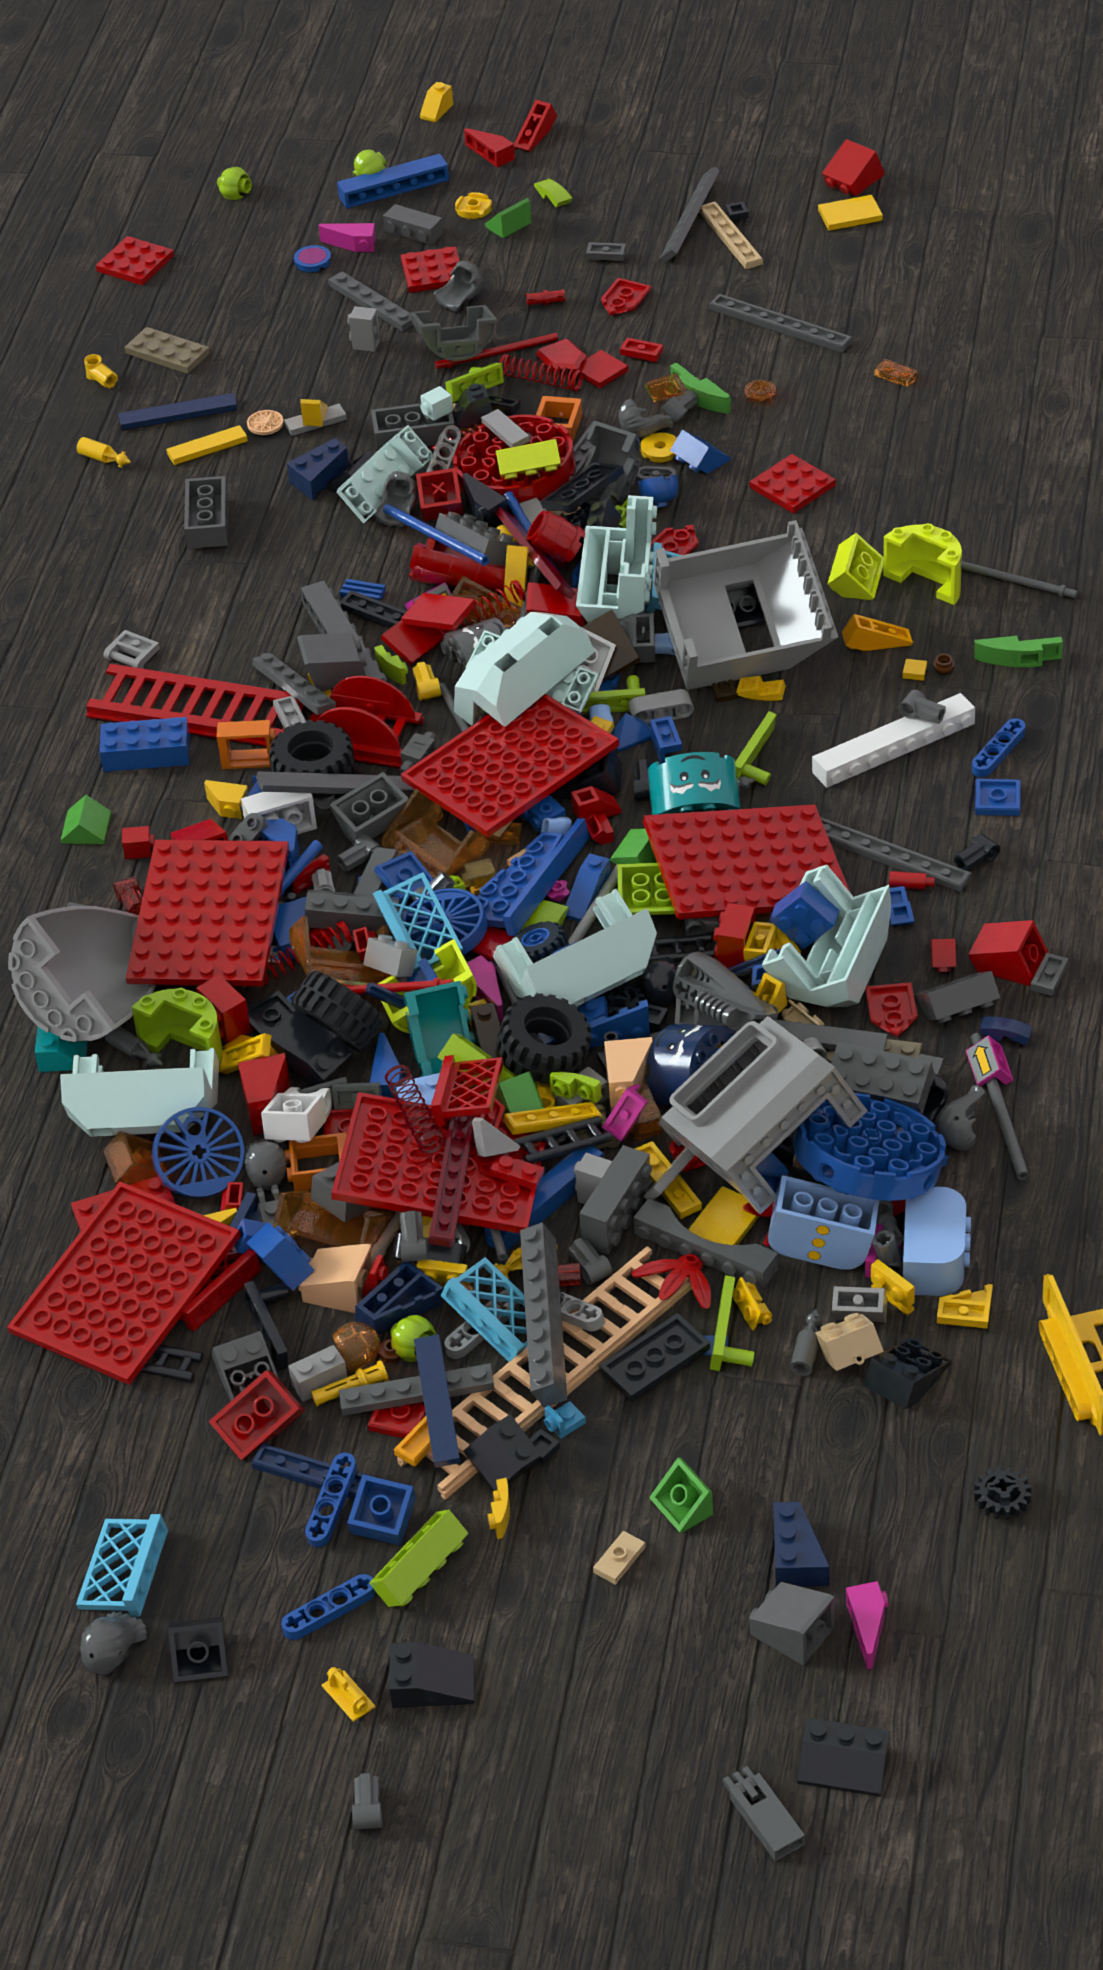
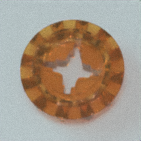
(752, 390)

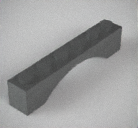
(749, 1261)

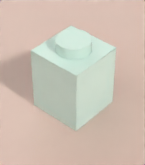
(436, 403)

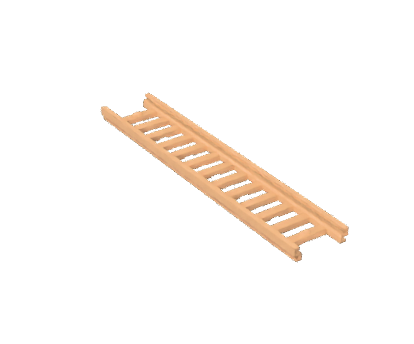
(584, 1367)

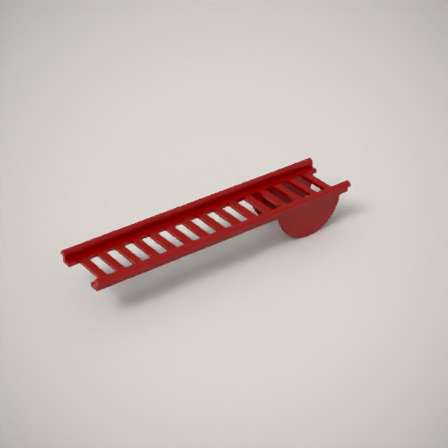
(360, 709)

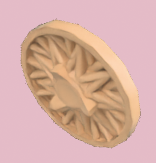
(265, 422)

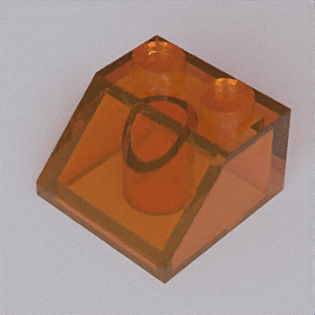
(131, 1159)

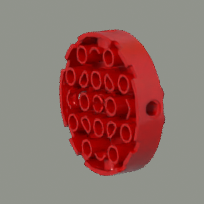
(478, 458)

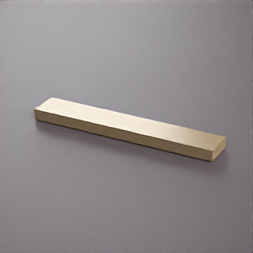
(730, 235)

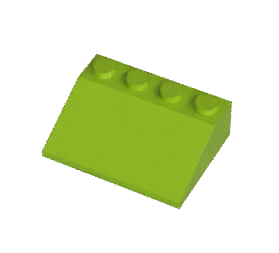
(643, 888)

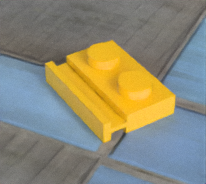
(442, 1271)
(897, 1289)

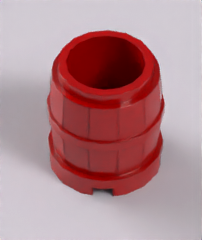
(555, 536)

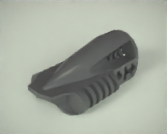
(719, 992)

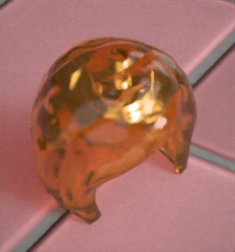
(357, 1344)

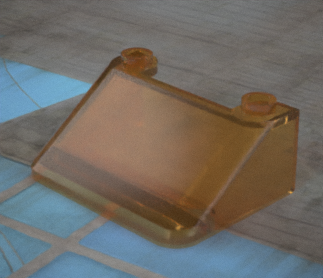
(437, 850)
(338, 964)
(305, 1218)

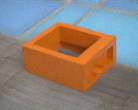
(562, 408)
(244, 758)
(316, 1147)

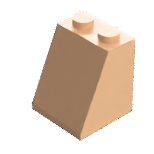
(626, 1065)
(338, 1277)

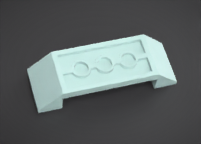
(365, 487)
(570, 691)

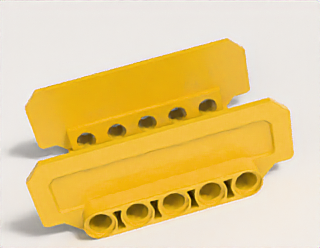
(1063, 1342)

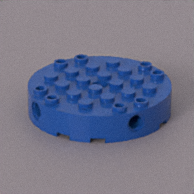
(881, 1157)

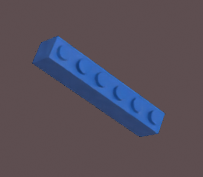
(393, 181)

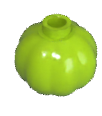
(368, 163)
(232, 182)
(405, 1332)

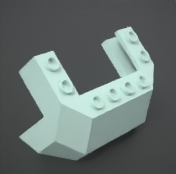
(620, 553)
(520, 667)
(842, 956)
(589, 965)
(140, 1098)

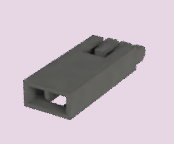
(767, 1817)

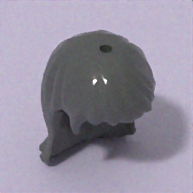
(462, 287)
(632, 421)
(399, 492)
(955, 1122)
(265, 1156)
(109, 1640)

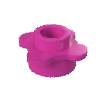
(559, 891)

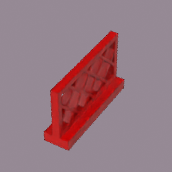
(448, 1088)
(221, 1289)

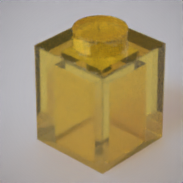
(477, 874)

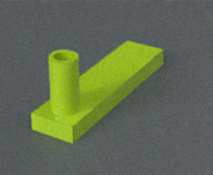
(489, 376)
(616, 699)
(744, 761)
(720, 1351)

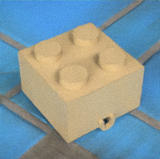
(848, 1340)

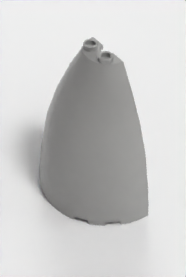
(74, 969)

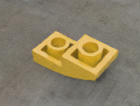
(500, 1508)

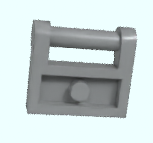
(134, 645)

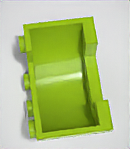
(177, 1016)

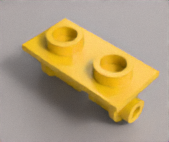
(750, 1304)
(347, 1694)

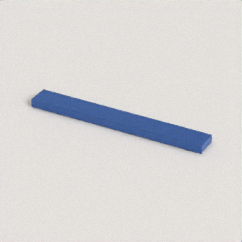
(546, 877)

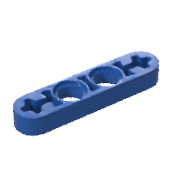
(1003, 749)
(334, 1500)
(325, 1603)

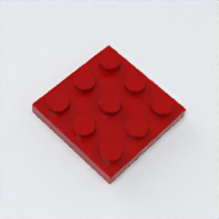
(134, 260)
(429, 268)
(792, 483)

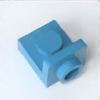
(564, 1419)

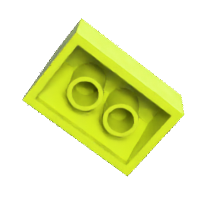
(528, 459)
(856, 569)

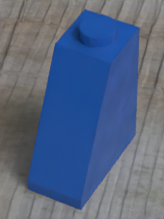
(286, 917)

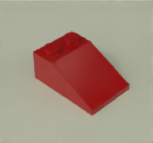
(256, 1414)

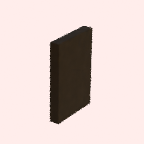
(610, 629)

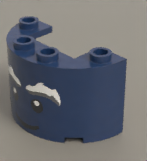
(679, 1054)

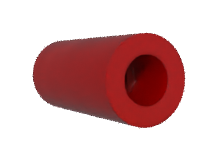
(910, 880)

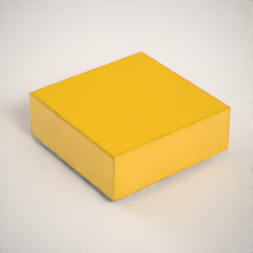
(914, 669)

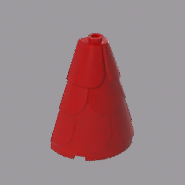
(440, 564)

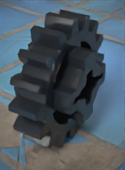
(622, 997)
(1002, 1492)

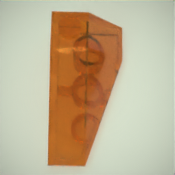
(472, 590)

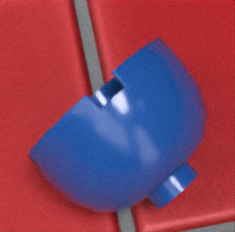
(659, 488)

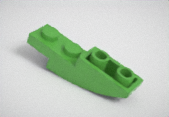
(708, 393)
(1015, 653)

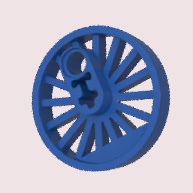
(463, 913)
(204, 1188)

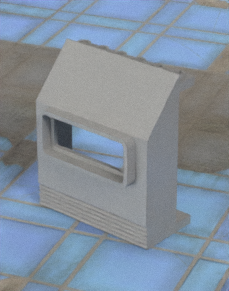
(703, 621)
(751, 1101)

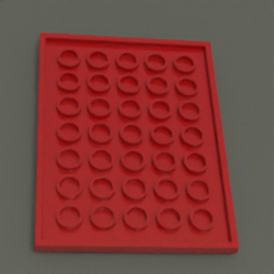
(502, 771)
(737, 856)
(208, 912)
(389, 1172)
(124, 1282)

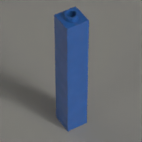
(550, 1194)

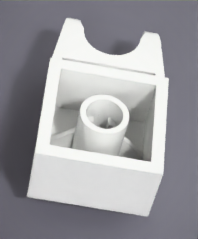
(296, 1115)

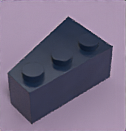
(317, 467)
(399, 1295)
(797, 1550)

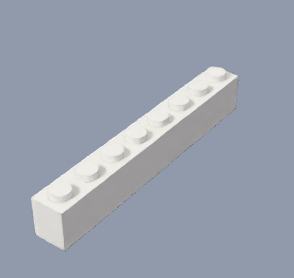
(890, 742)

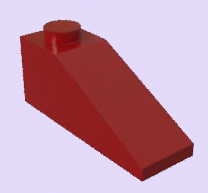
(536, 125)
(490, 146)

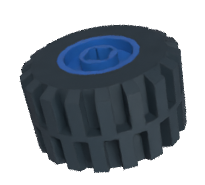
(542, 939)

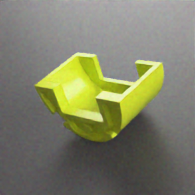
(928, 553)
(452, 967)

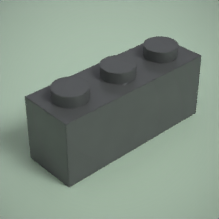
(413, 224)

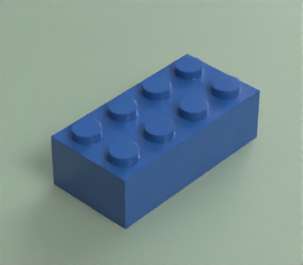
(145, 744)

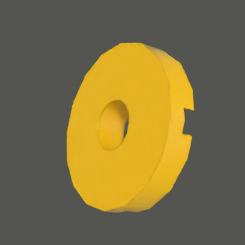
(473, 206)
(651, 447)

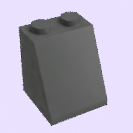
(331, 658)
(794, 1620)

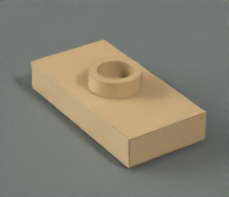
(619, 1557)

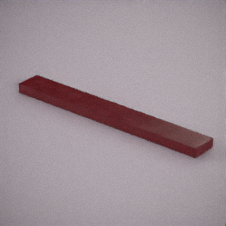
(535, 554)
(451, 1181)

